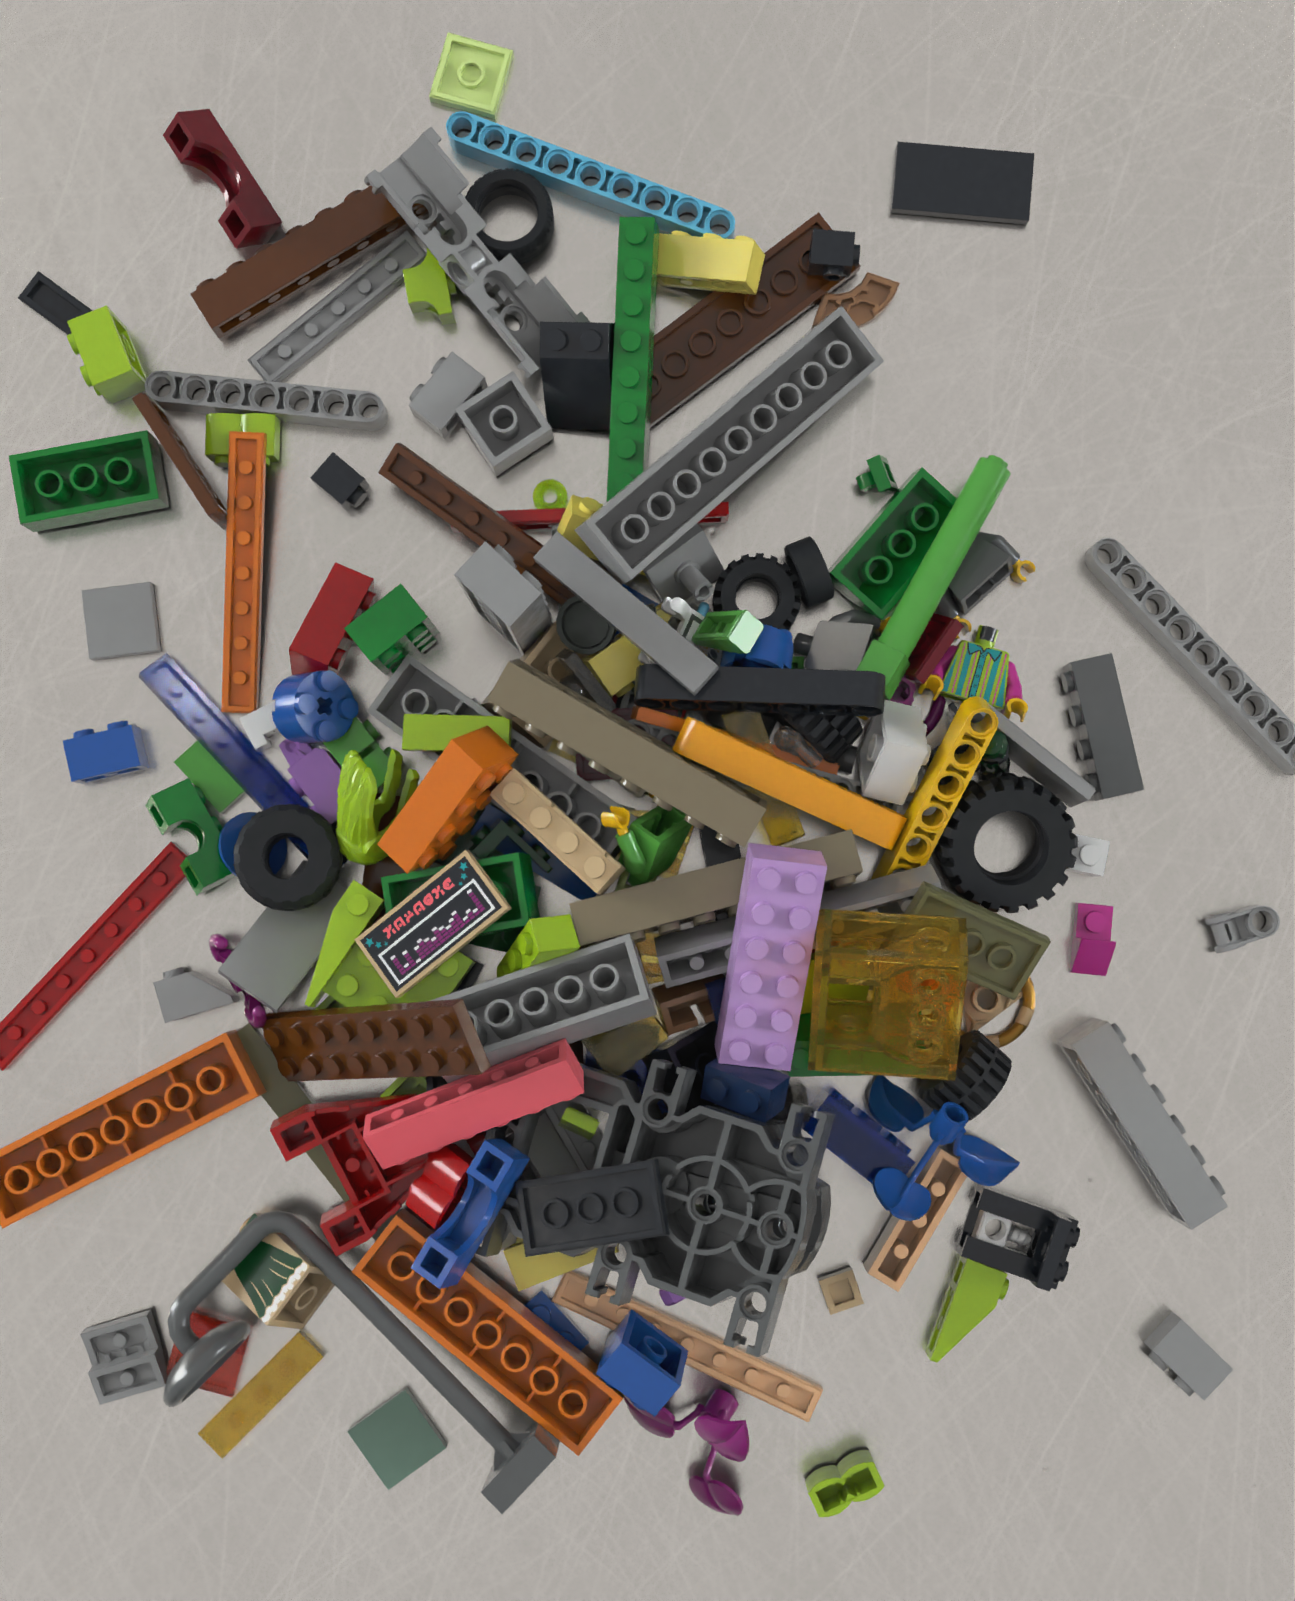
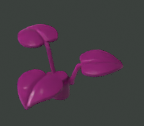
(715, 1427)

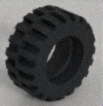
(1037, 873)

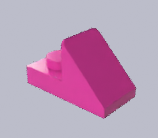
(1092, 939)

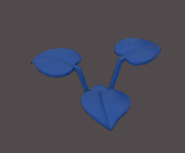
(978, 1159)

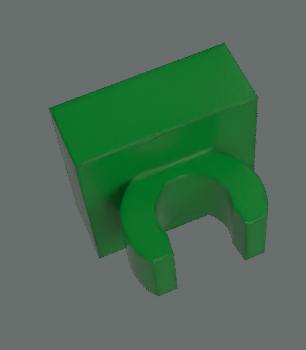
(879, 476)

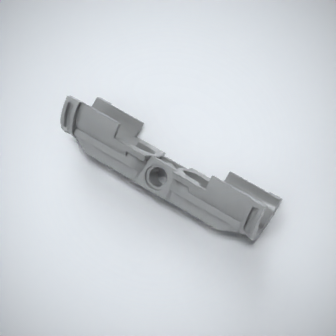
(432, 179)

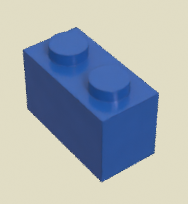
(105, 753)

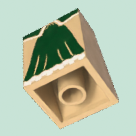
(279, 1282)

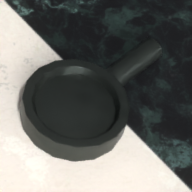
(583, 628)

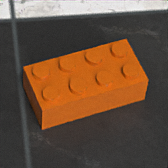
(448, 799)

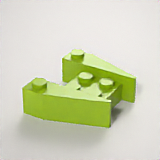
(349, 975)

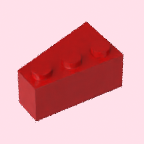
(322, 639)

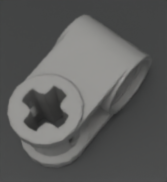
(1236, 927)

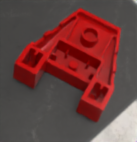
(371, 1190)

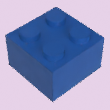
(642, 1363)

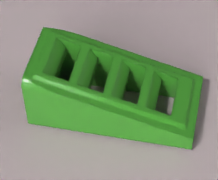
(728, 631)

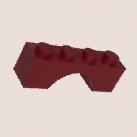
(204, 145)

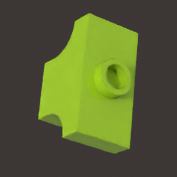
(430, 289)

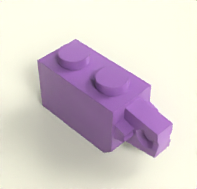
(314, 774)

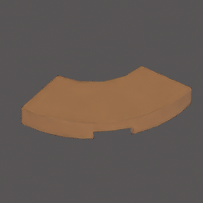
(862, 302)

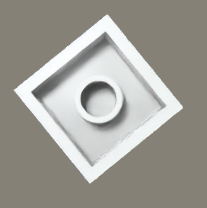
(893, 753)

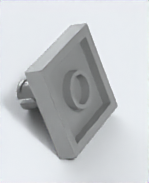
(685, 568)

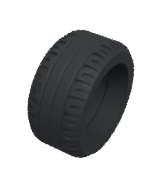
(521, 184)

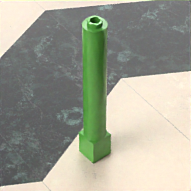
(935, 572)

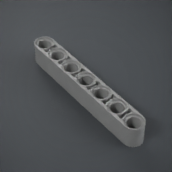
(254, 390)

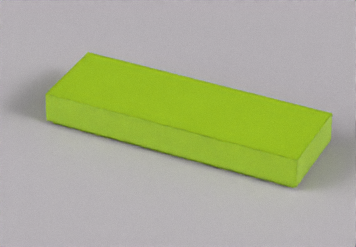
(435, 732)

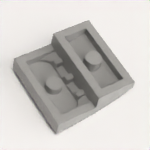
(125, 1357)

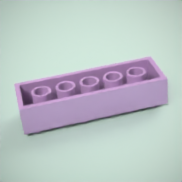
(770, 956)

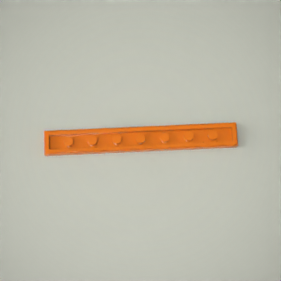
(244, 571)

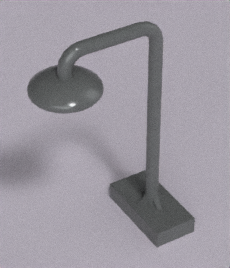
(517, 1455)

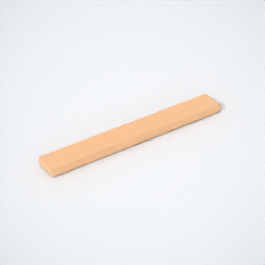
(705, 1351)

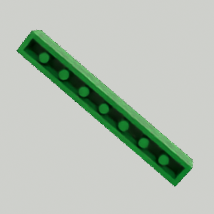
(632, 351)

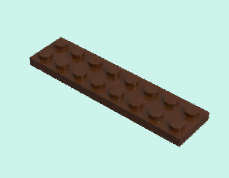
(732, 325)
(376, 1041)

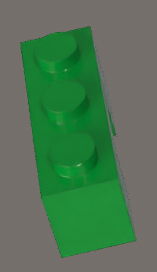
(184, 808)

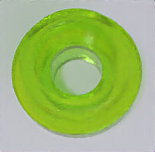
(550, 486)

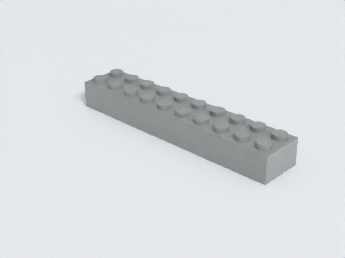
(729, 446)

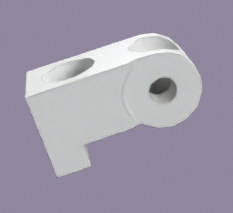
(260, 726)

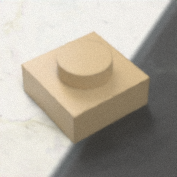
(840, 1290)

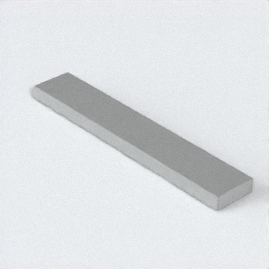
(337, 310)
(626, 613)

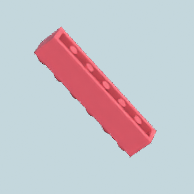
(474, 1104)

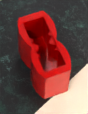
(440, 1186)

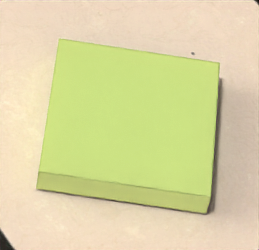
(471, 75)

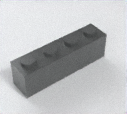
(1102, 726)

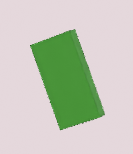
(210, 777)

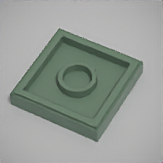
(397, 1438)

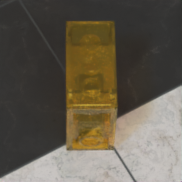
(895, 958)

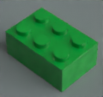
(392, 630)

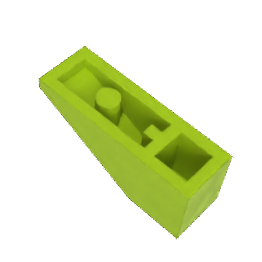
(967, 1302)

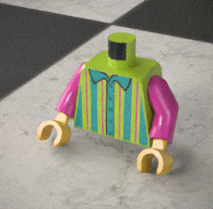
(978, 671)

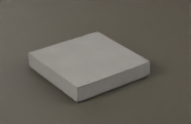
(121, 620)

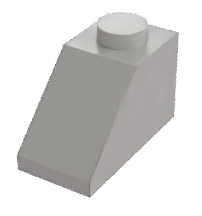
(190, 994)

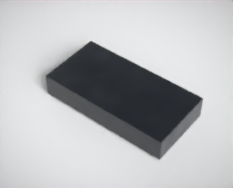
(52, 302)

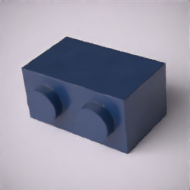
(745, 1090)

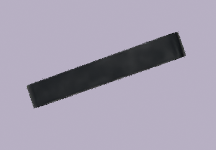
(766, 691)

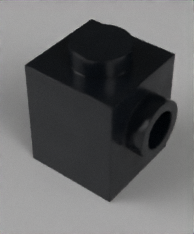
(832, 254)

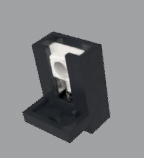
(1047, 1246)

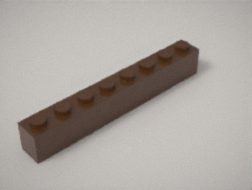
(298, 259)

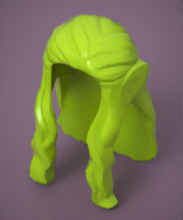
(359, 811)

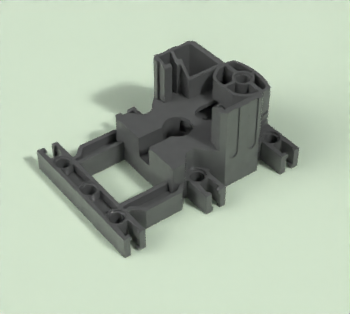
(760, 1174)

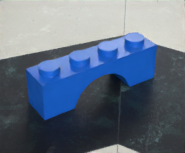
(457, 1240)

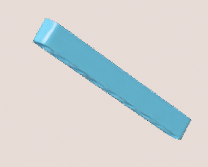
(579, 168)

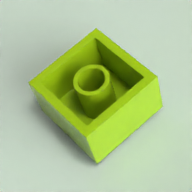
(106, 354)

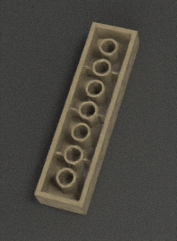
(628, 752)
(694, 895)

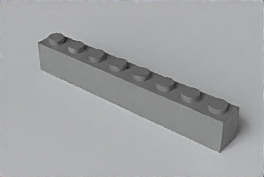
(706, 948)

